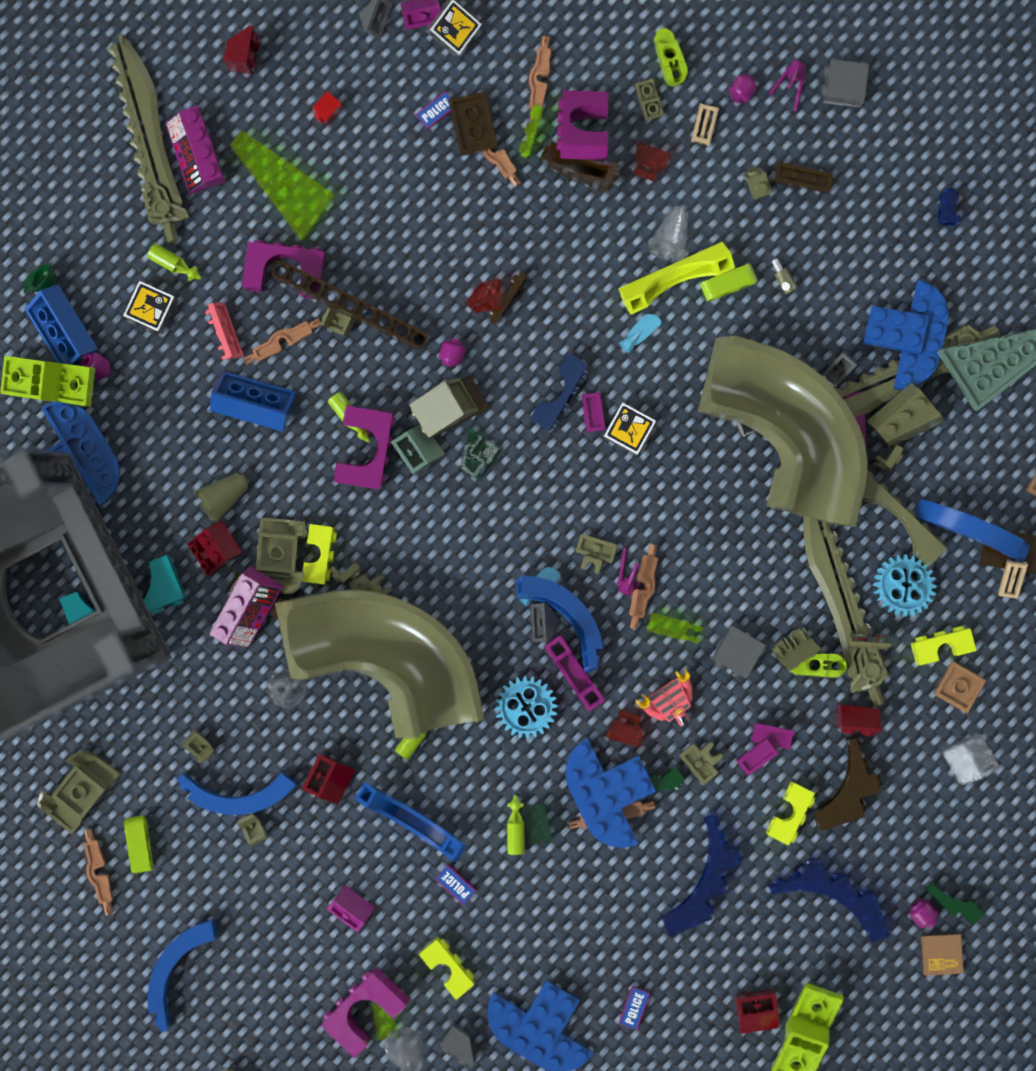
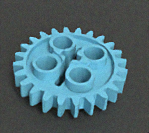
(921, 586)
(511, 716)

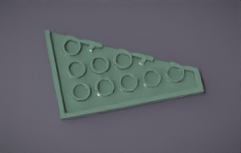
(990, 364)

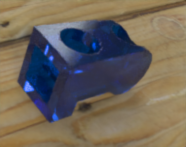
(947, 208)

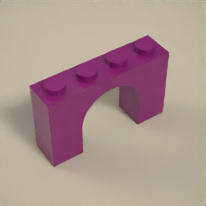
(579, 143)
(261, 255)
(369, 473)
(574, 673)
(374, 987)

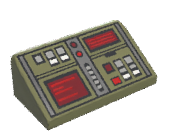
(869, 641)

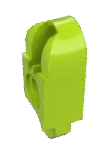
(664, 43)
(825, 670)

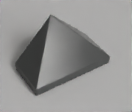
(375, 17)
(839, 369)
(543, 622)

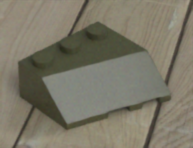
(905, 416)

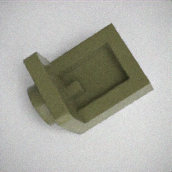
(757, 182)
(337, 322)
(893, 457)
(350, 574)
(198, 746)
(252, 829)

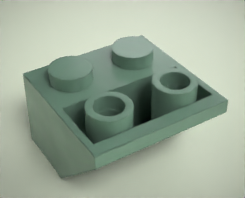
(417, 449)

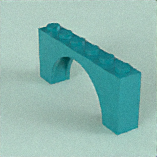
(163, 591)

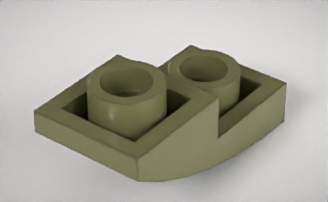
(649, 99)

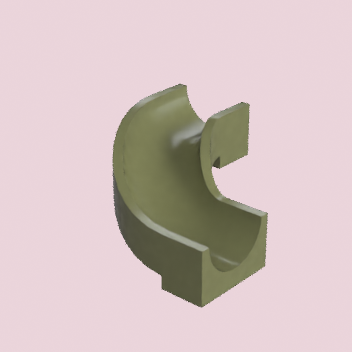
(801, 417)
(390, 642)

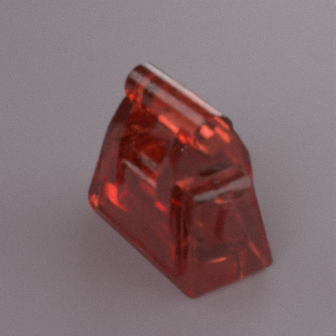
(650, 158)
(485, 297)
(625, 732)

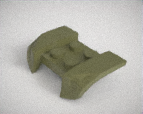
(278, 551)
(78, 790)

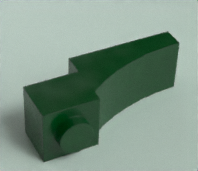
(670, 780)
(968, 909)

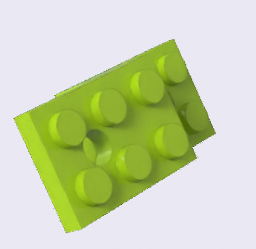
(47, 381)
(808, 1029)

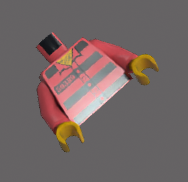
(670, 700)

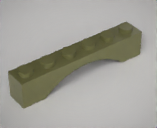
(924, 544)

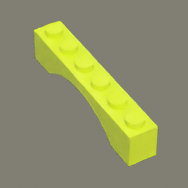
(708, 262)

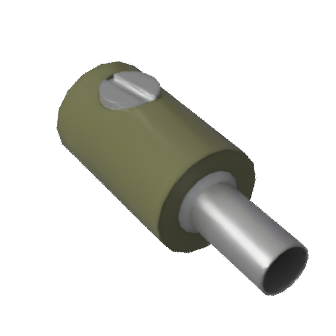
(784, 278)

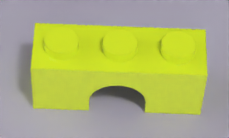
(323, 538)
(926, 648)
(785, 829)
(438, 953)

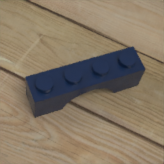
(547, 413)

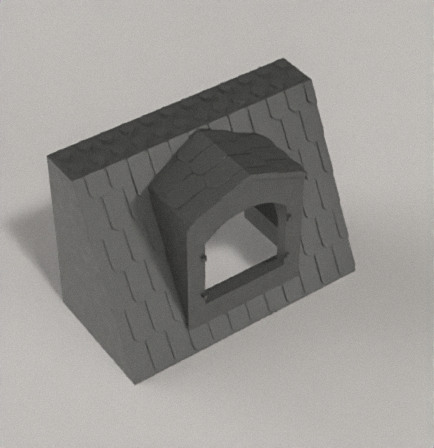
(39, 677)

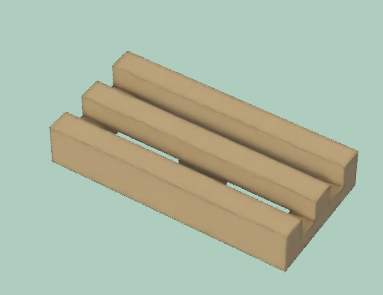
(700, 140)
(1015, 565)

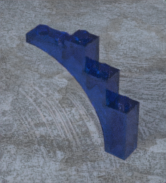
(720, 859)
(814, 879)

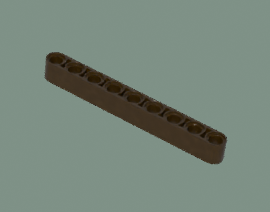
(343, 297)

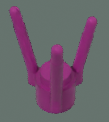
(795, 73)
(627, 586)

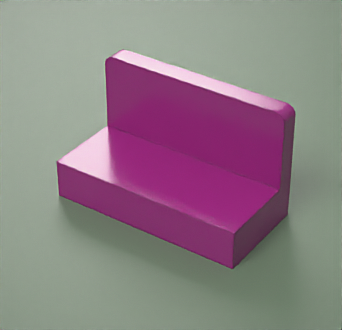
(419, 12)
(778, 736)
(351, 908)

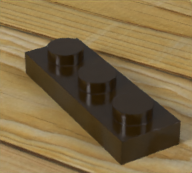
(803, 177)
(508, 297)

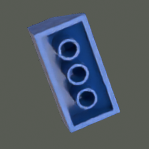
(60, 326)
(252, 401)

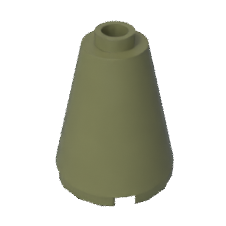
(221, 495)

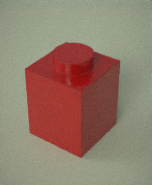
(327, 108)

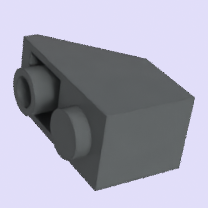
(458, 1042)

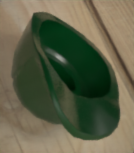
(40, 279)

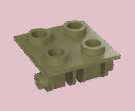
(796, 650)

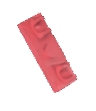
(224, 330)

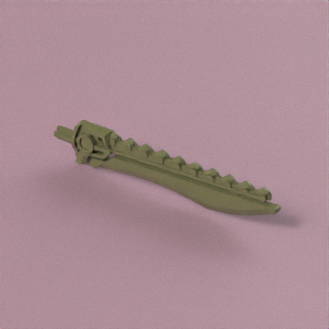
(156, 199)
(871, 399)
(869, 661)

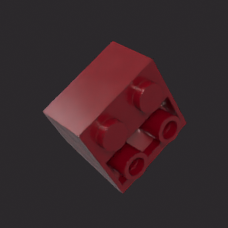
(241, 51)
(214, 547)
(858, 718)
(328, 779)
(757, 1011)

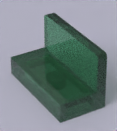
(536, 824)

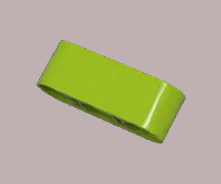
(728, 282)
(138, 844)

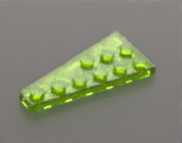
(290, 190)

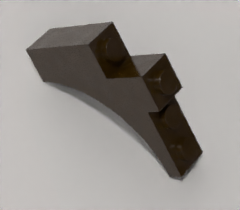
(591, 172)
(856, 784)

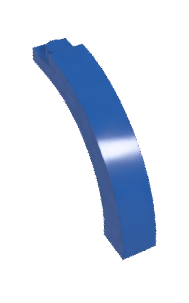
(973, 528)
(571, 608)
(237, 805)
(411, 819)
(158, 985)

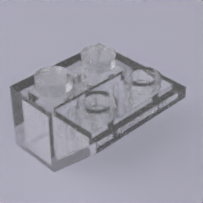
(971, 759)

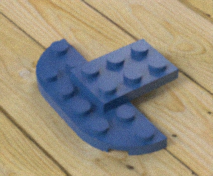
(913, 333)
(86, 446)
(604, 794)
(538, 1031)

